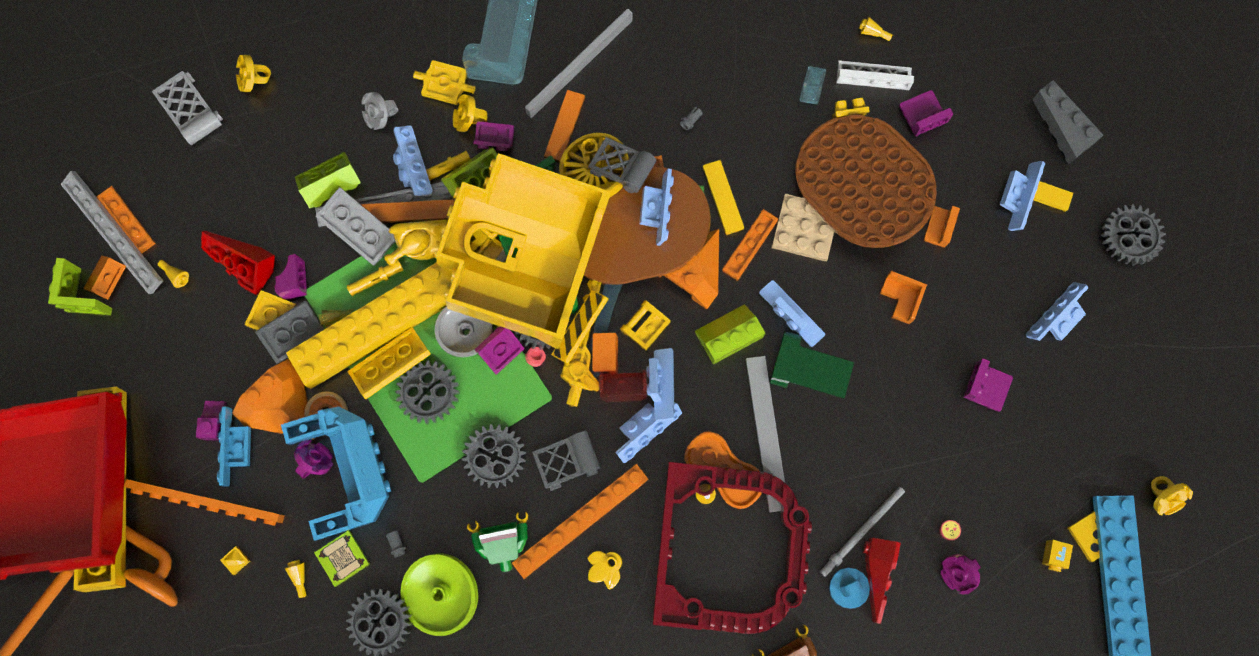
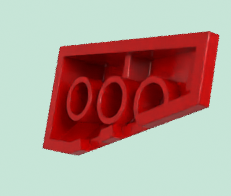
(880, 560)

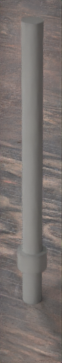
(836, 558)

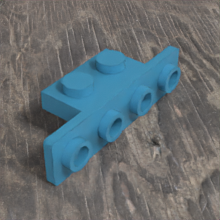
(234, 446)

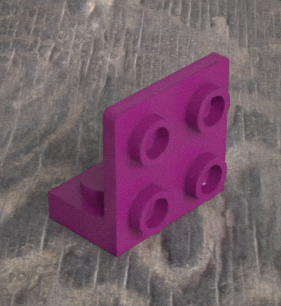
(924, 113)
(988, 386)

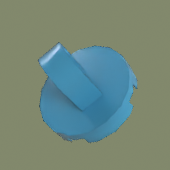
(849, 588)

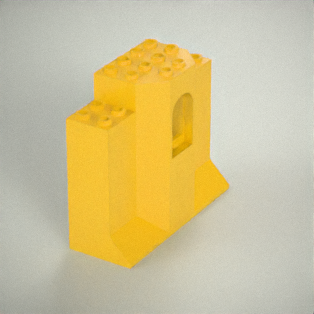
(551, 226)

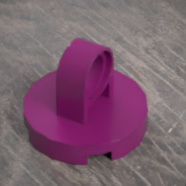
(312, 459)
(961, 573)

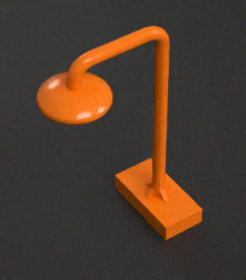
(149, 582)

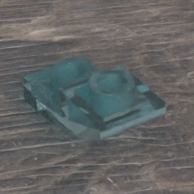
(813, 85)

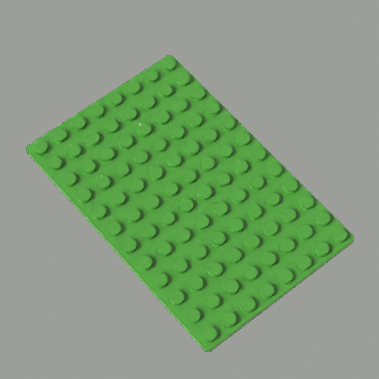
(482, 396)

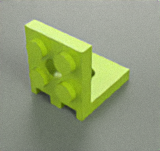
(65, 287)

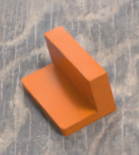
(941, 226)
(104, 277)
(605, 352)

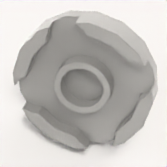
(377, 110)

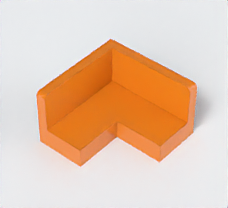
(907, 292)

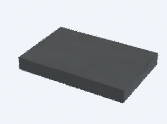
(289, 331)

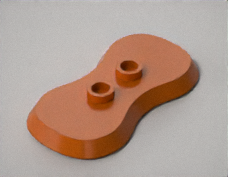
(712, 450)

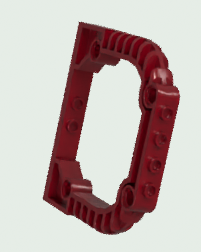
(671, 606)

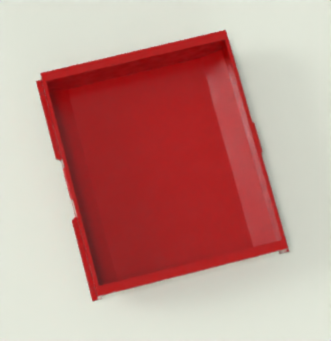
(61, 484)

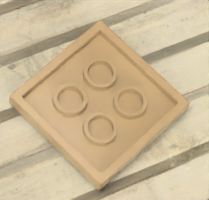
(802, 230)

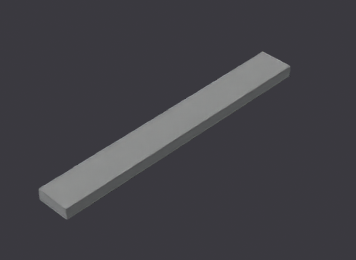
(578, 63)
(439, 193)
(111, 232)
(765, 422)

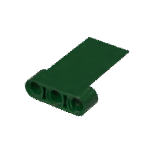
(810, 368)

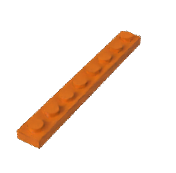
(195, 501)
(580, 521)

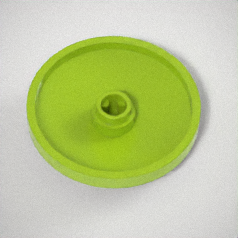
(439, 594)

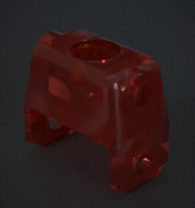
(623, 387)

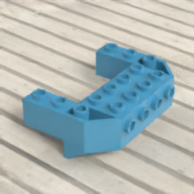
(357, 465)

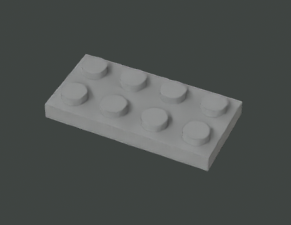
(356, 226)

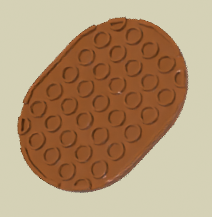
(866, 181)
(629, 250)

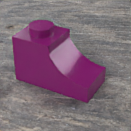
(292, 280)
(209, 424)

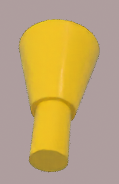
(871, 28)
(177, 277)
(296, 573)

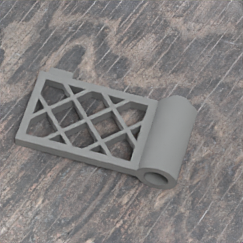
(198, 123)

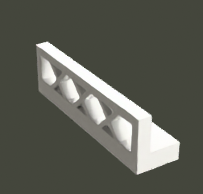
(874, 78)

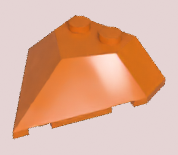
(701, 272)
(273, 399)

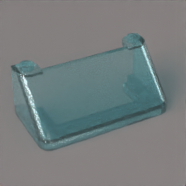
(503, 43)

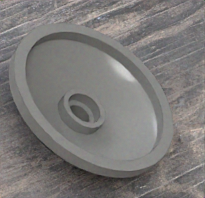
(451, 337)

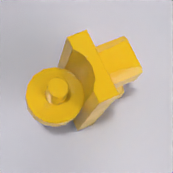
(858, 108)

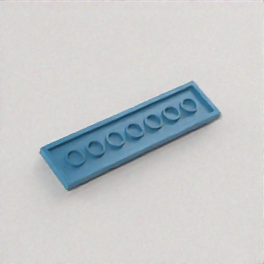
(1121, 576)

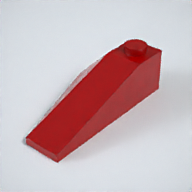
(245, 261)

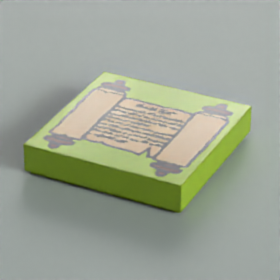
(342, 558)

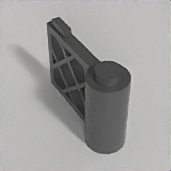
(635, 172)
(581, 453)

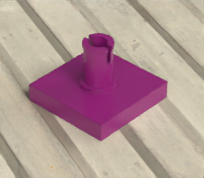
(499, 349)

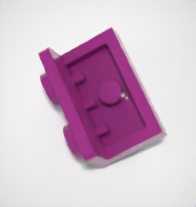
(494, 135)

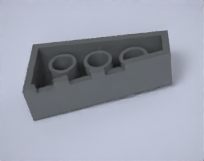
(1066, 121)

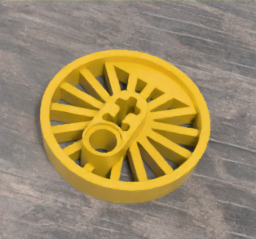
(582, 173)

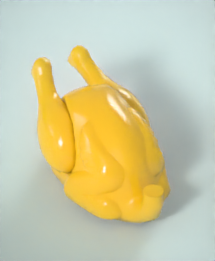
(415, 240)

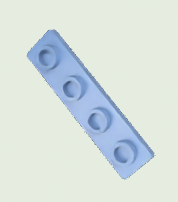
(410, 162)
(1020, 194)
(655, 207)
(792, 313)
(1061, 315)
(662, 384)
(641, 430)

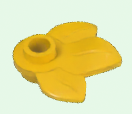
(603, 570)

